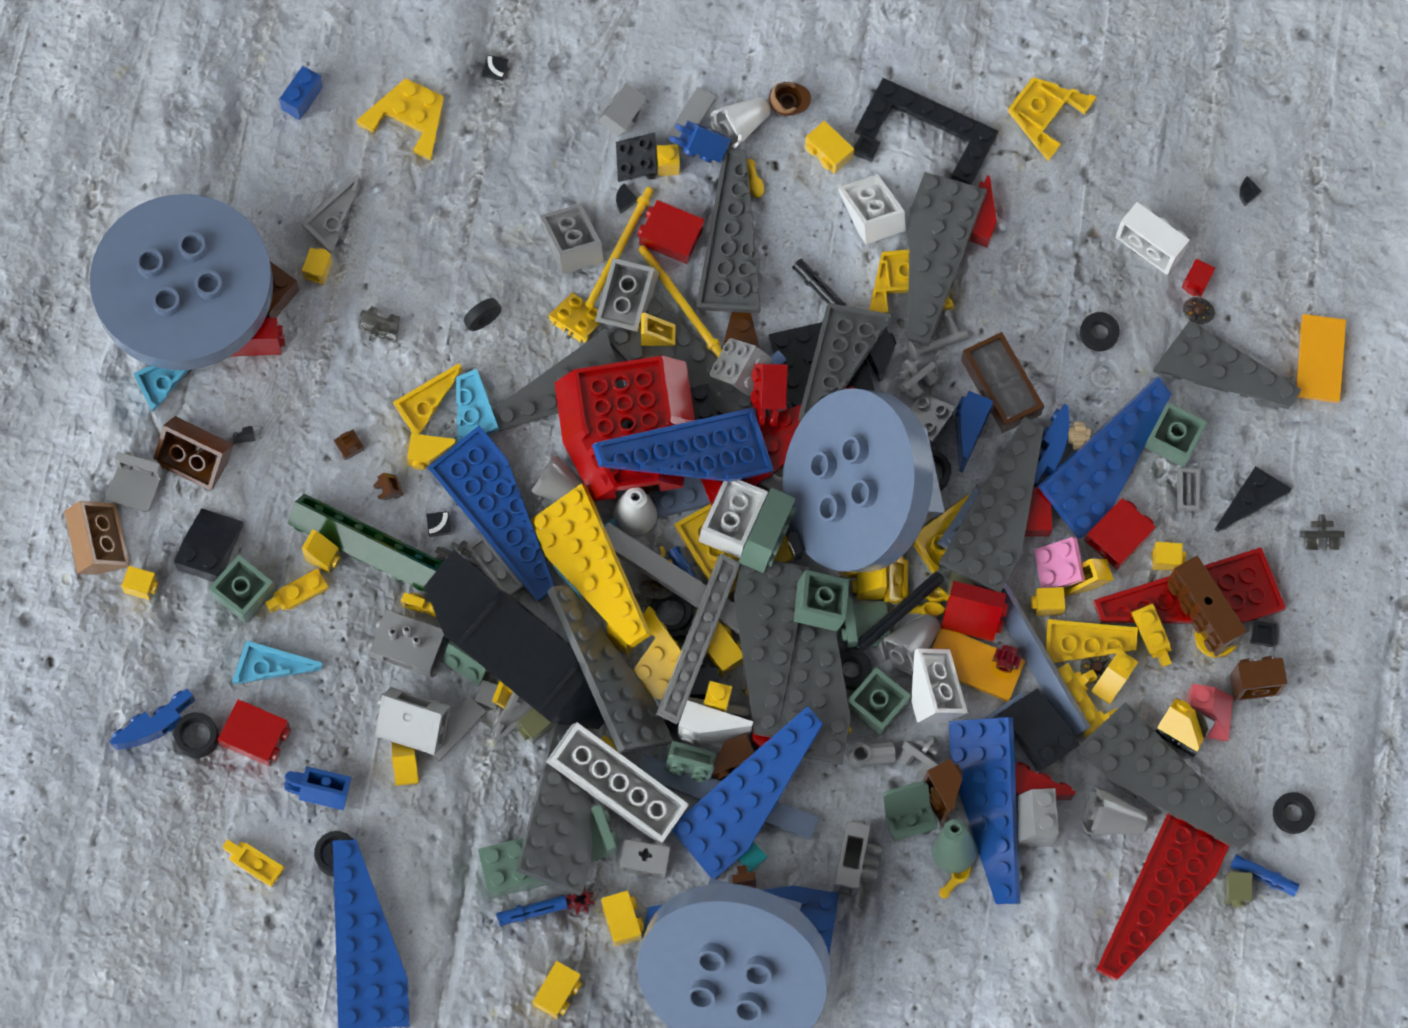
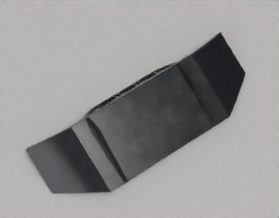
(511, 643)

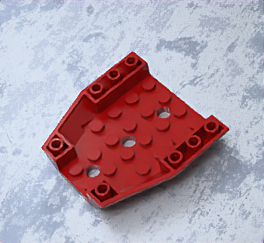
(595, 409)

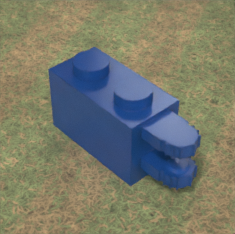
(701, 141)
(319, 787)

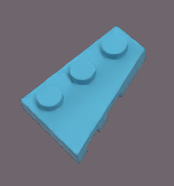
(473, 405)

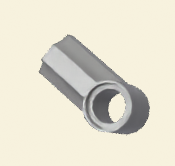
(874, 754)

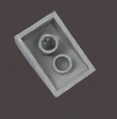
(572, 238)
(626, 294)

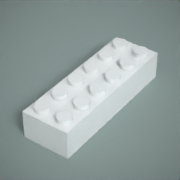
(617, 782)

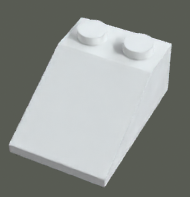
(873, 209)
(732, 517)
(936, 687)
(707, 725)

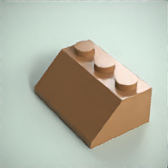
(96, 537)

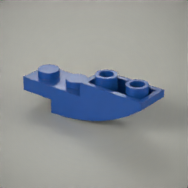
(1053, 443)
(146, 728)

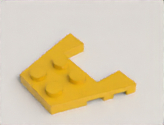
(1039, 105)
(411, 106)
(893, 278)
(659, 659)

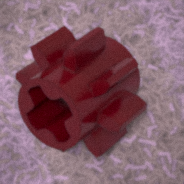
(1007, 658)
(578, 906)

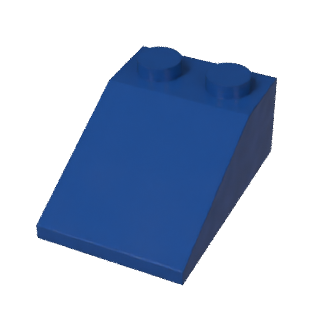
(972, 416)

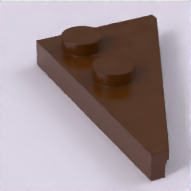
(741, 328)

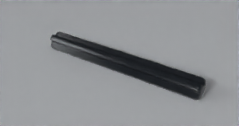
(900, 610)

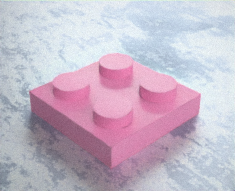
(1059, 564)

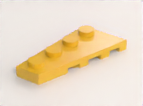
(1083, 640)

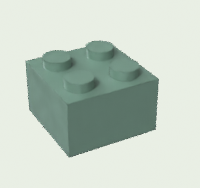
(1175, 434)
(242, 589)
(821, 600)
(878, 701)

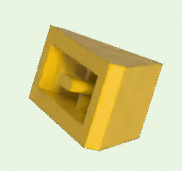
(656, 331)
(404, 765)

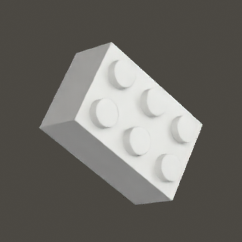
(1152, 238)

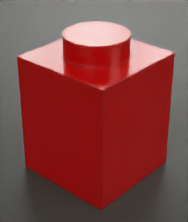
(1198, 278)

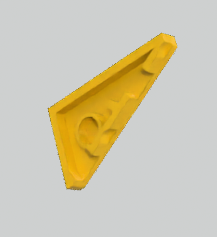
(421, 403)
(931, 533)

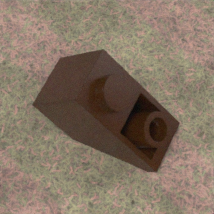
(731, 756)

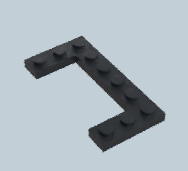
(978, 135)

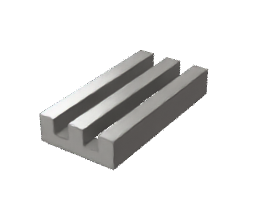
(1188, 508)

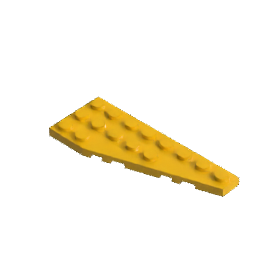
(582, 551)

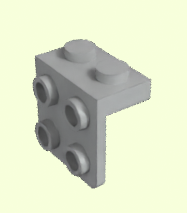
(736, 364)
(135, 481)

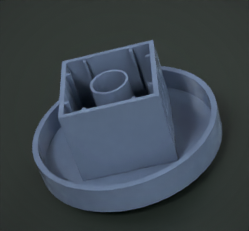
(181, 282)
(860, 480)
(733, 960)

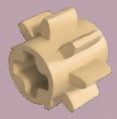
(1078, 435)

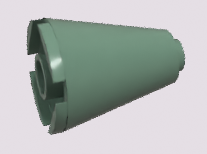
(954, 847)

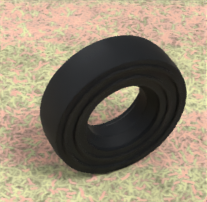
(482, 314)
(1102, 319)
(862, 660)
(1283, 822)

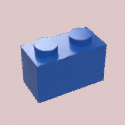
(301, 92)

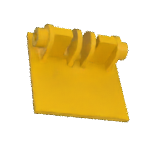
(576, 317)

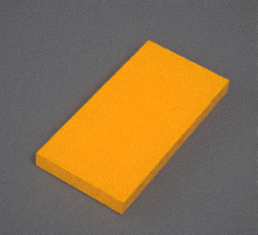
(1320, 358)
(975, 664)

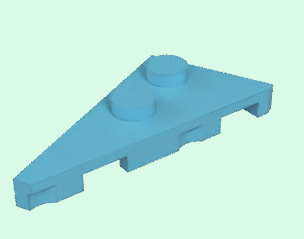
(157, 383)
(264, 663)

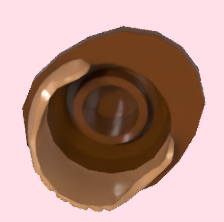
(789, 98)

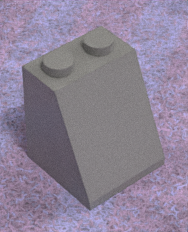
(1037, 818)

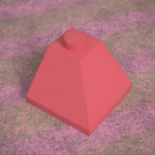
(1215, 705)

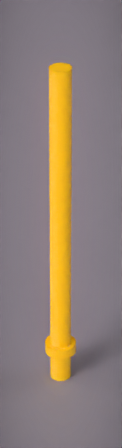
(643, 201)
(713, 344)

